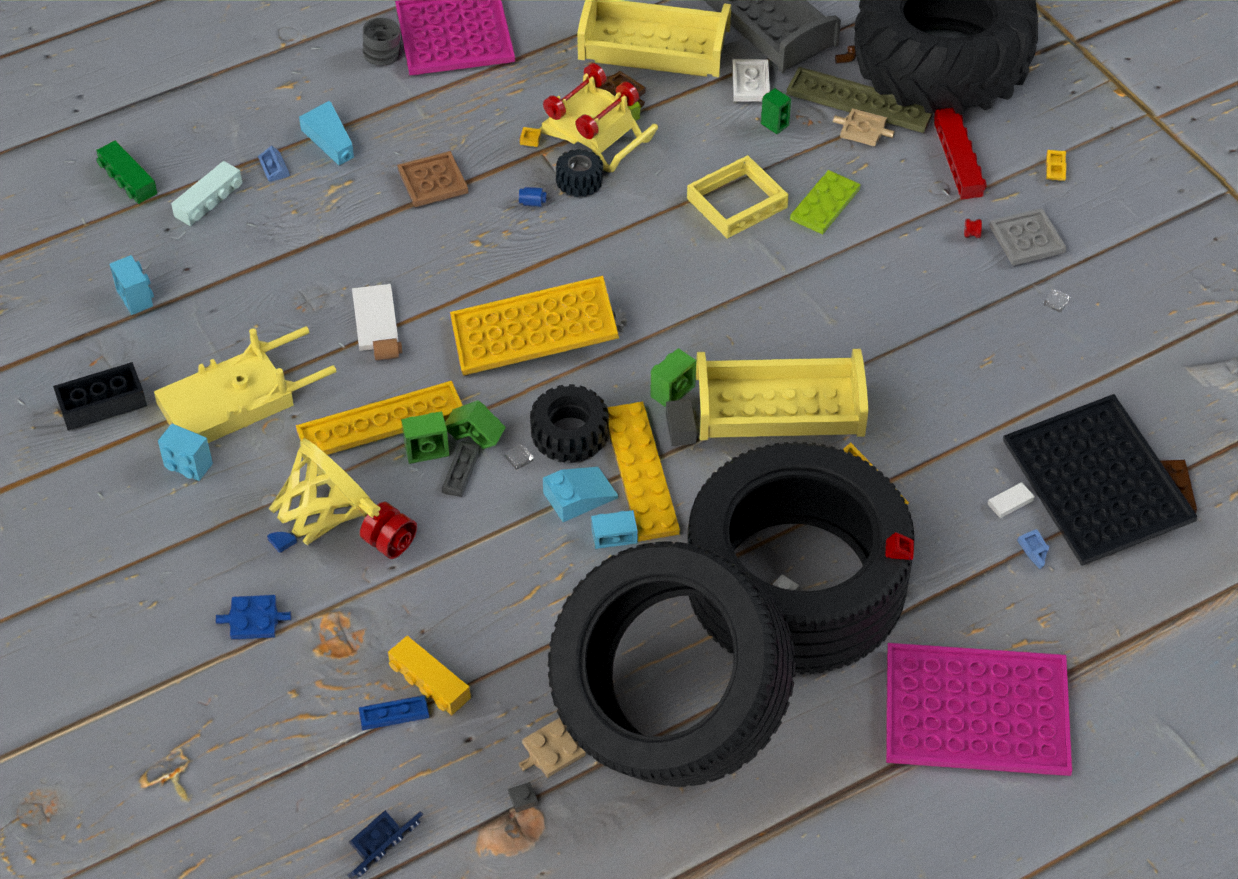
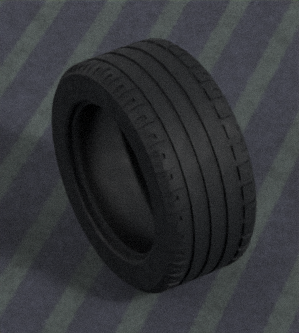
(587, 645)

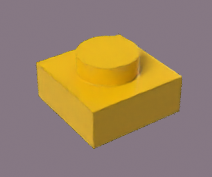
(530, 136)

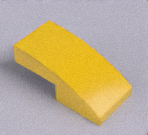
(1056, 165)

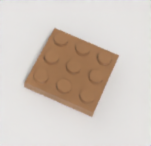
(432, 179)

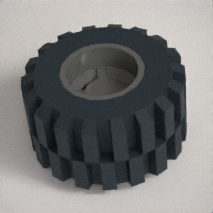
(579, 172)

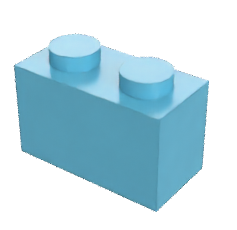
(614, 529)

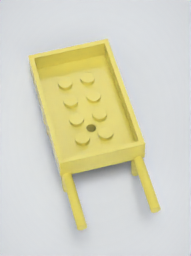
(234, 391)

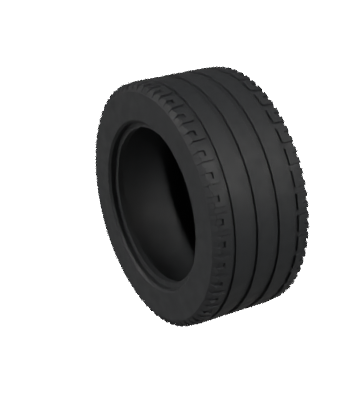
(820, 490)

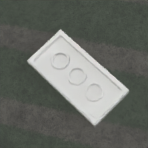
(374, 315)

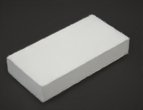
(1010, 500)

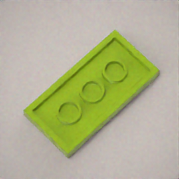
(825, 202)

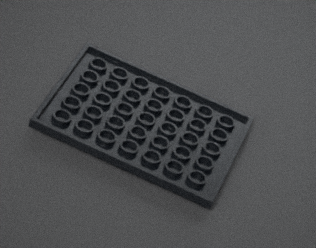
(1099, 479)

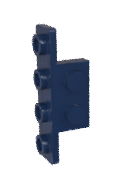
(376, 837)

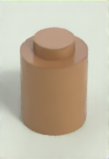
(387, 349)

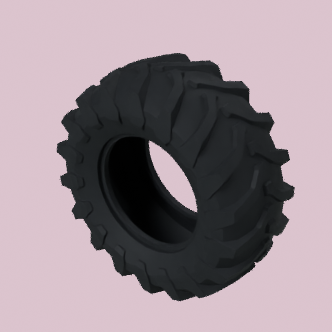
(944, 69)

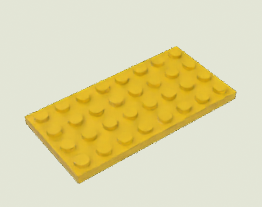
(533, 325)

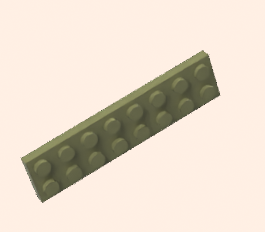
(848, 94)

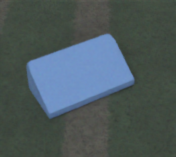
(273, 164)

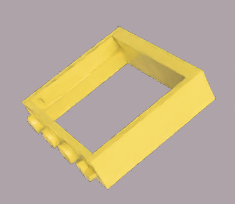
(729, 227)

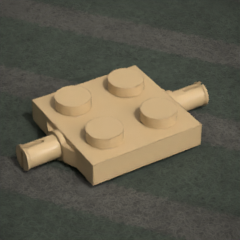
(863, 127)
(551, 749)

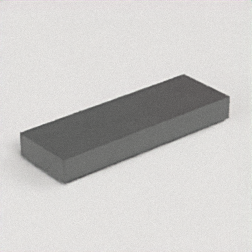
(461, 469)

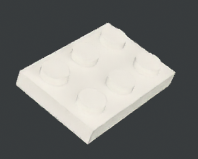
(750, 79)

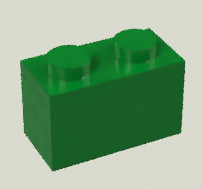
(775, 111)

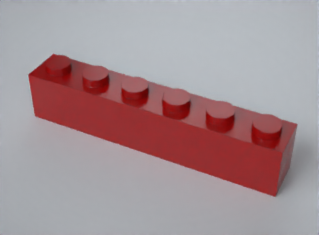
(959, 154)

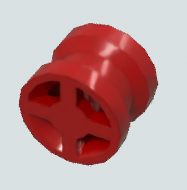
(972, 228)

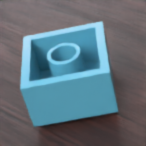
(132, 284)
(185, 452)

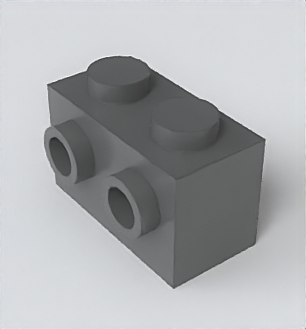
(681, 422)

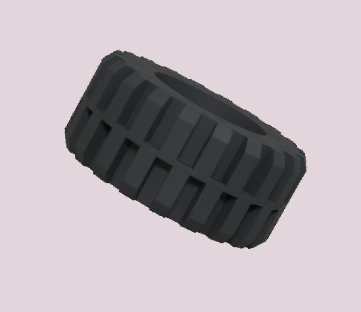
(569, 443)

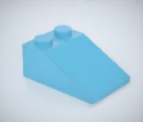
(577, 491)

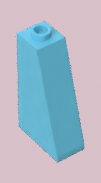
(327, 132)

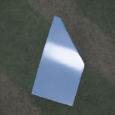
(1034, 547)

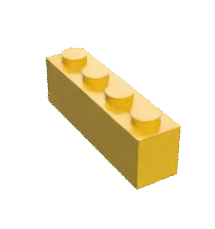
(429, 675)

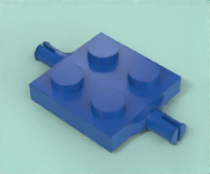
(253, 617)

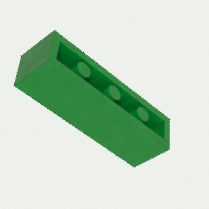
(126, 172)

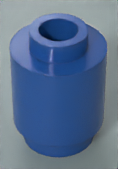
(532, 196)

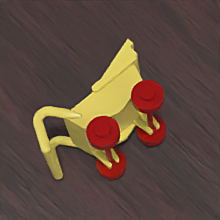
(595, 116)

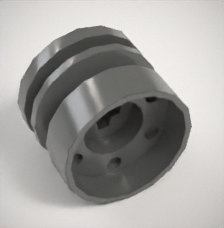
(381, 41)

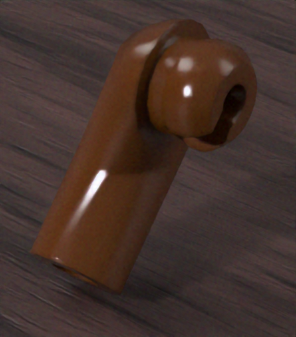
(847, 57)

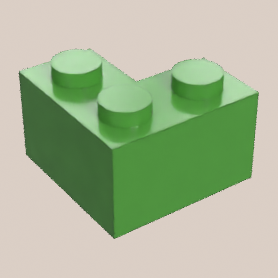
(476, 422)

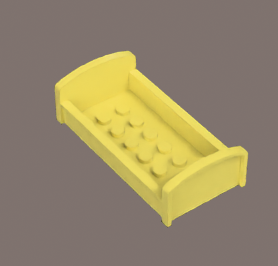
(653, 36)
(782, 397)

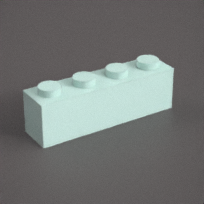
(206, 193)

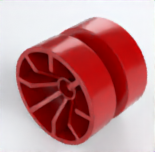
(389, 532)

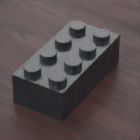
(100, 396)

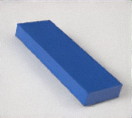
(393, 712)

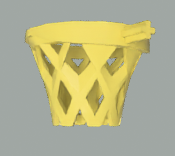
(342, 493)

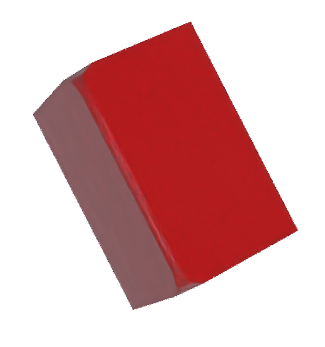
(899, 547)

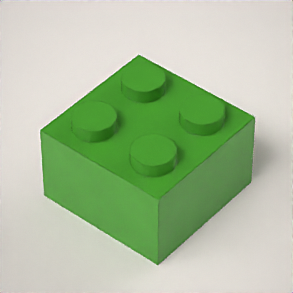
(673, 377)
(425, 437)

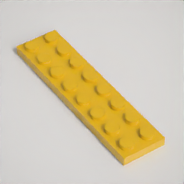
(377, 419)
(641, 472)

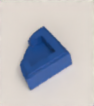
(281, 540)

